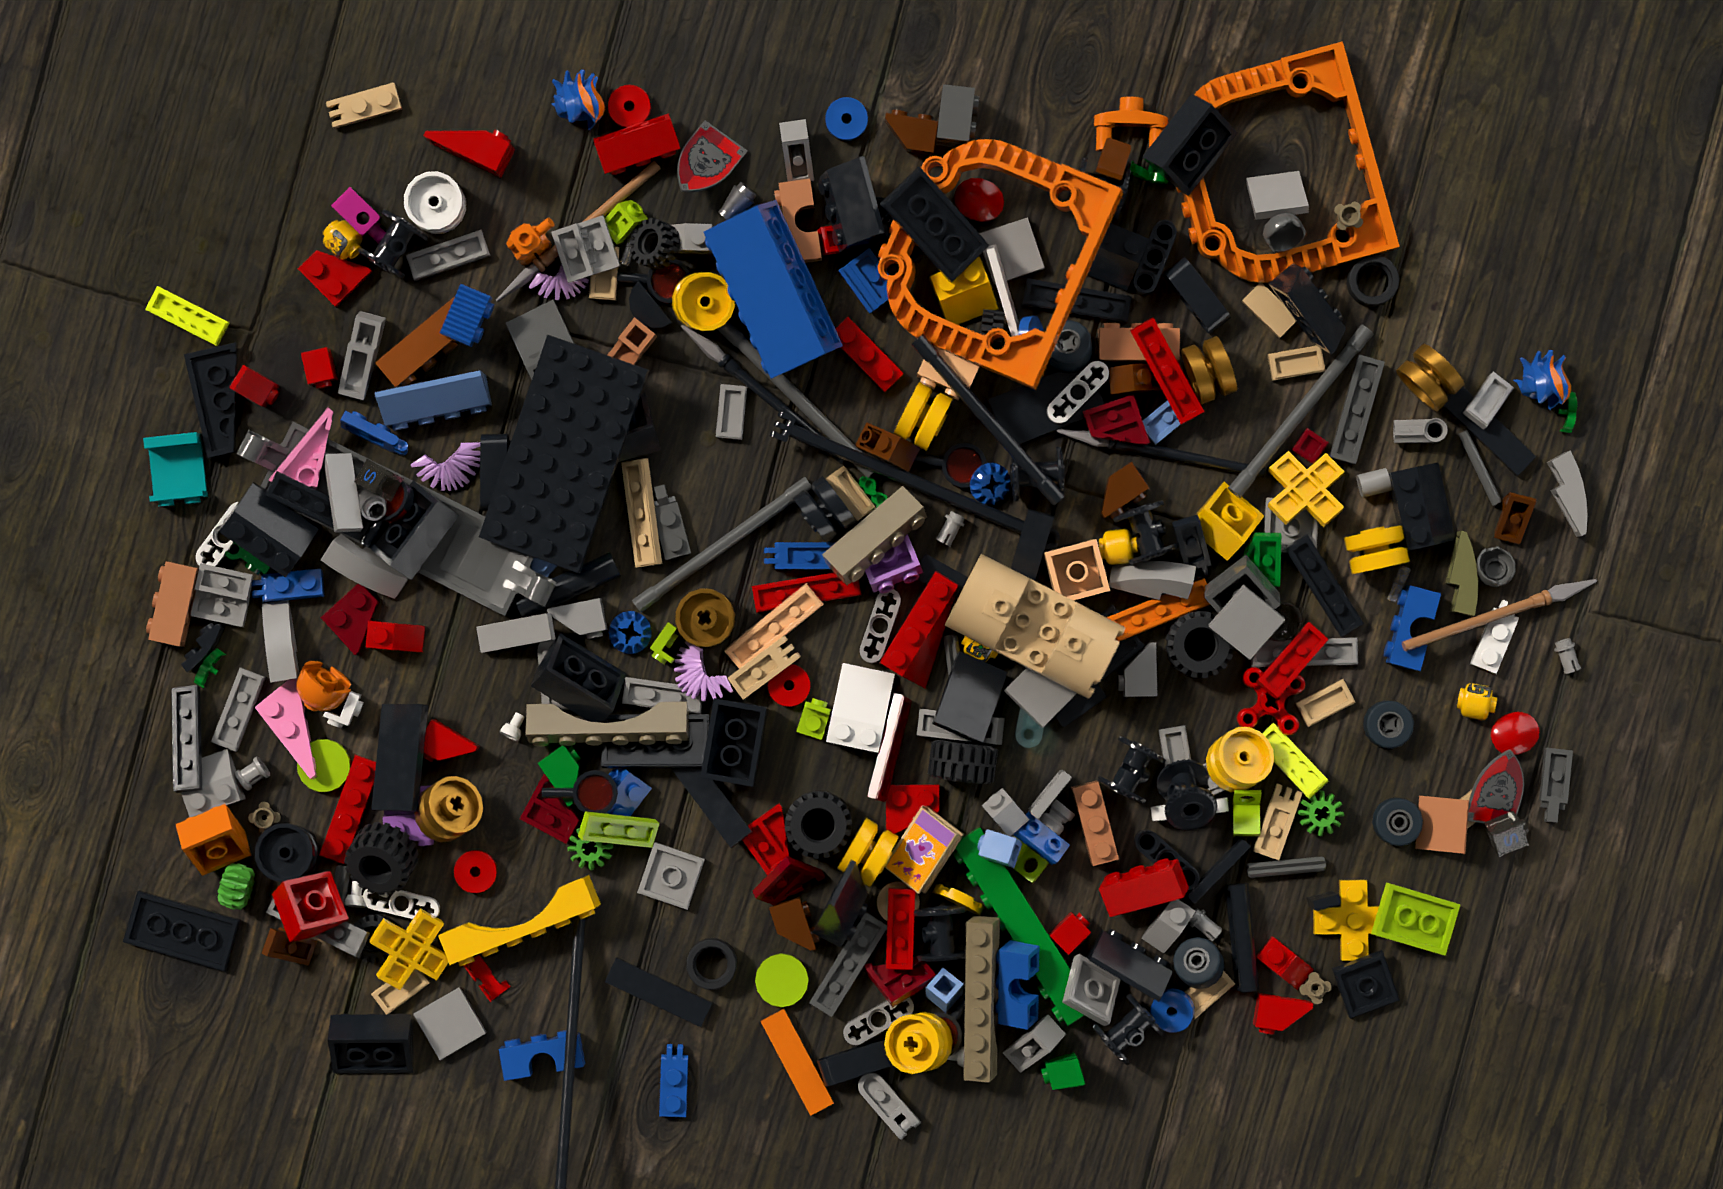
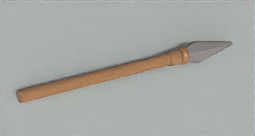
(549, 256)
(1546, 597)

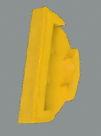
(958, 898)

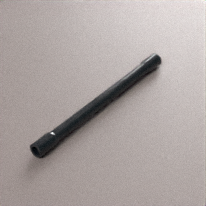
(932, 356)

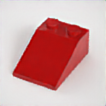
(479, 148)

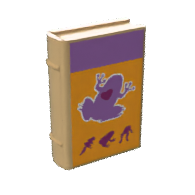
(923, 849)

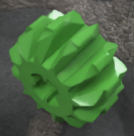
(1321, 822)
(593, 855)
(236, 886)

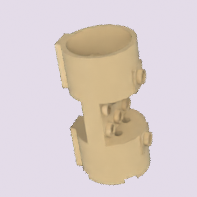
(1035, 626)

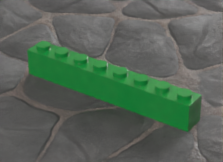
(1019, 920)

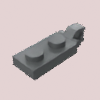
(670, 525)
(1555, 782)

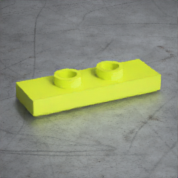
(187, 316)
(1294, 763)

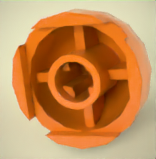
(322, 688)

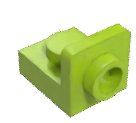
(624, 219)
(665, 638)
(814, 718)

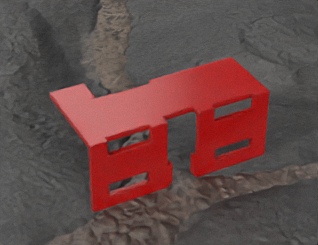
(484, 973)

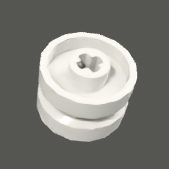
(426, 189)

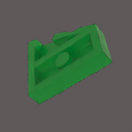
(1265, 553)

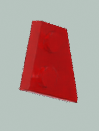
(332, 276)
(905, 801)
(768, 839)

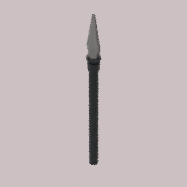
(732, 367)
(1160, 451)

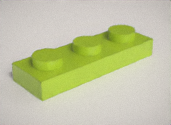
(618, 829)

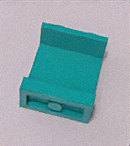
(177, 468)

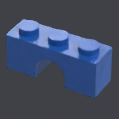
(1414, 604)
(1014, 1004)
(517, 1056)

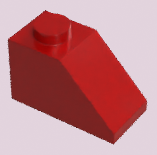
(255, 387)
(395, 636)
(445, 743)
(1278, 1012)

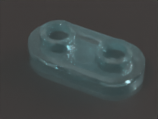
(1026, 722)

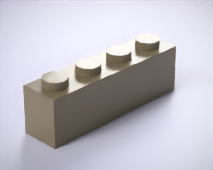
(875, 536)

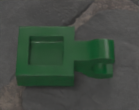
(253, 563)

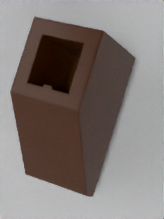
(913, 133)
(1132, 379)
(887, 446)
(1121, 488)
(792, 922)

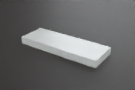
(1003, 289)

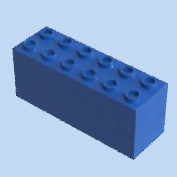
(772, 288)

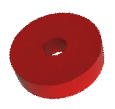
(627, 94)
(794, 696)
(487, 868)

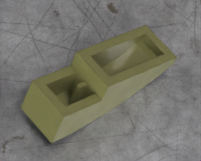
(1463, 575)

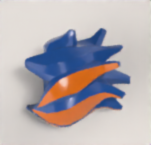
(578, 99)
(1545, 380)

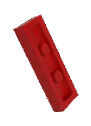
(867, 355)
(1292, 660)
(900, 928)

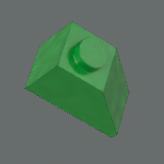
(562, 768)
(1063, 1072)

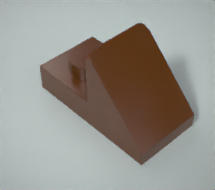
(1113, 158)
(1514, 517)
(279, 947)

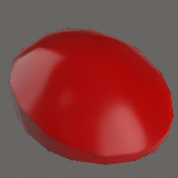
(979, 199)
(1515, 732)

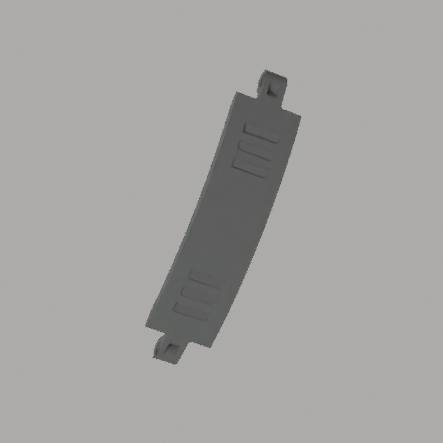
(460, 561)

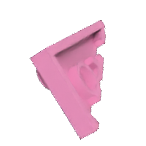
(307, 457)
(286, 717)

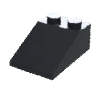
(843, 907)

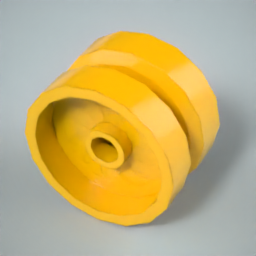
(687, 301)
(923, 416)
(1376, 549)
(1240, 759)
(869, 853)
(918, 1042)

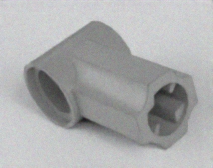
(1416, 431)

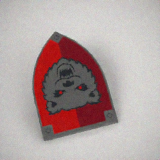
(707, 159)
(1497, 789)

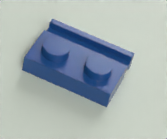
(865, 280)

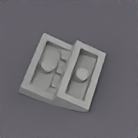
(585, 249)
(222, 595)

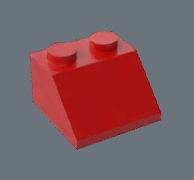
(309, 905)

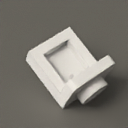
(351, 708)

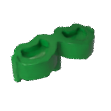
(1147, 175)
(1570, 413)
(869, 487)
(207, 667)

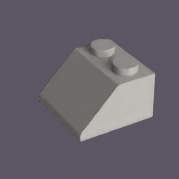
(218, 785)

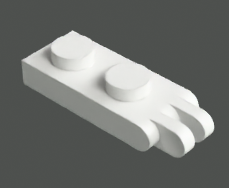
(1494, 642)

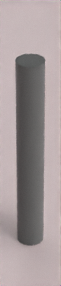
(1479, 467)

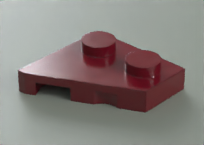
(1117, 422)
(351, 616)
(550, 815)
(786, 880)
(900, 984)

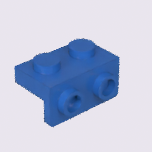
(630, 792)
(1042, 839)

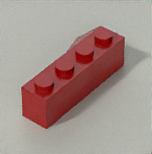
(919, 637)

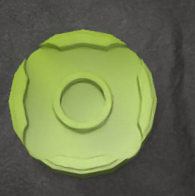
(331, 766)
(781, 980)

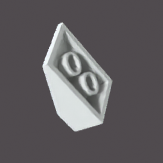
(860, 707)

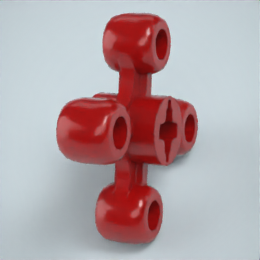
(1261, 709)

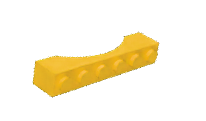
(471, 939)

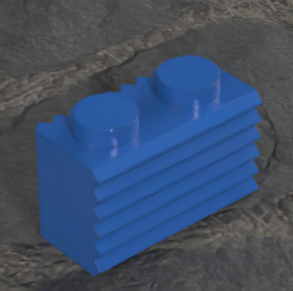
(467, 315)

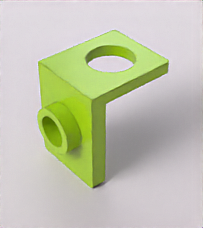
(1246, 813)
(1025, 854)

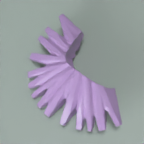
(558, 282)
(451, 468)
(695, 675)

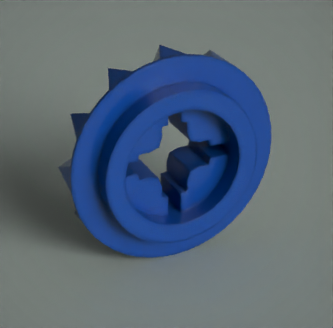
(982, 477)
(640, 625)

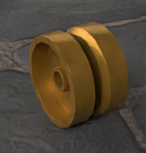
(1209, 370)
(1430, 377)
(689, 617)
(448, 809)

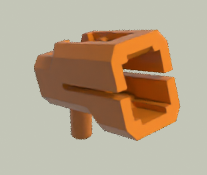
(530, 239)

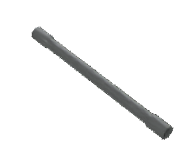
(738, 339)
(1248, 475)
(655, 592)

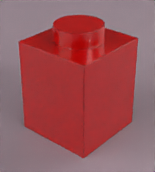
(319, 367)
(1070, 932)

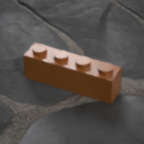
(417, 350)

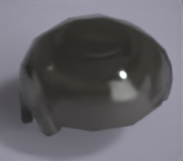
(1290, 625)

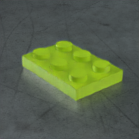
(1415, 919)

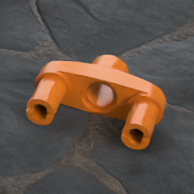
(1129, 115)

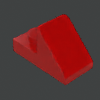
(1284, 962)

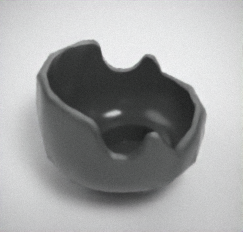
(1283, 232)
(1495, 567)

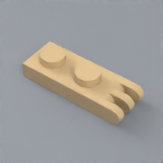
(365, 105)
(762, 668)
(1277, 823)

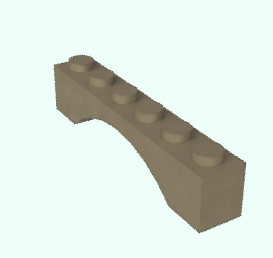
(661, 723)
(979, 1035)

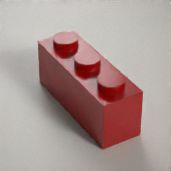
(637, 144)
(1143, 887)

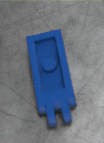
(377, 434)
(798, 555)
(296, 585)
(673, 1083)

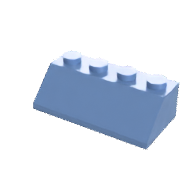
(434, 399)

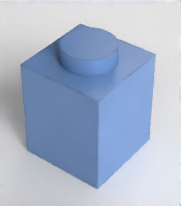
(999, 848)
(944, 990)

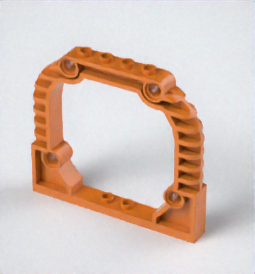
(1328, 74)
(1026, 354)

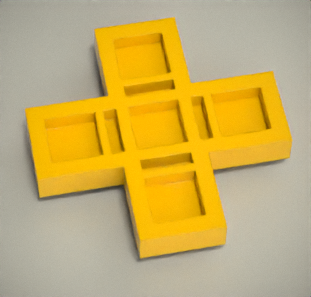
(1305, 489)
(1350, 920)
(409, 949)

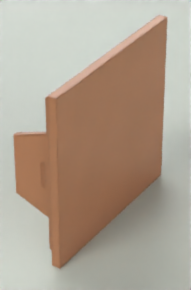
(1443, 824)

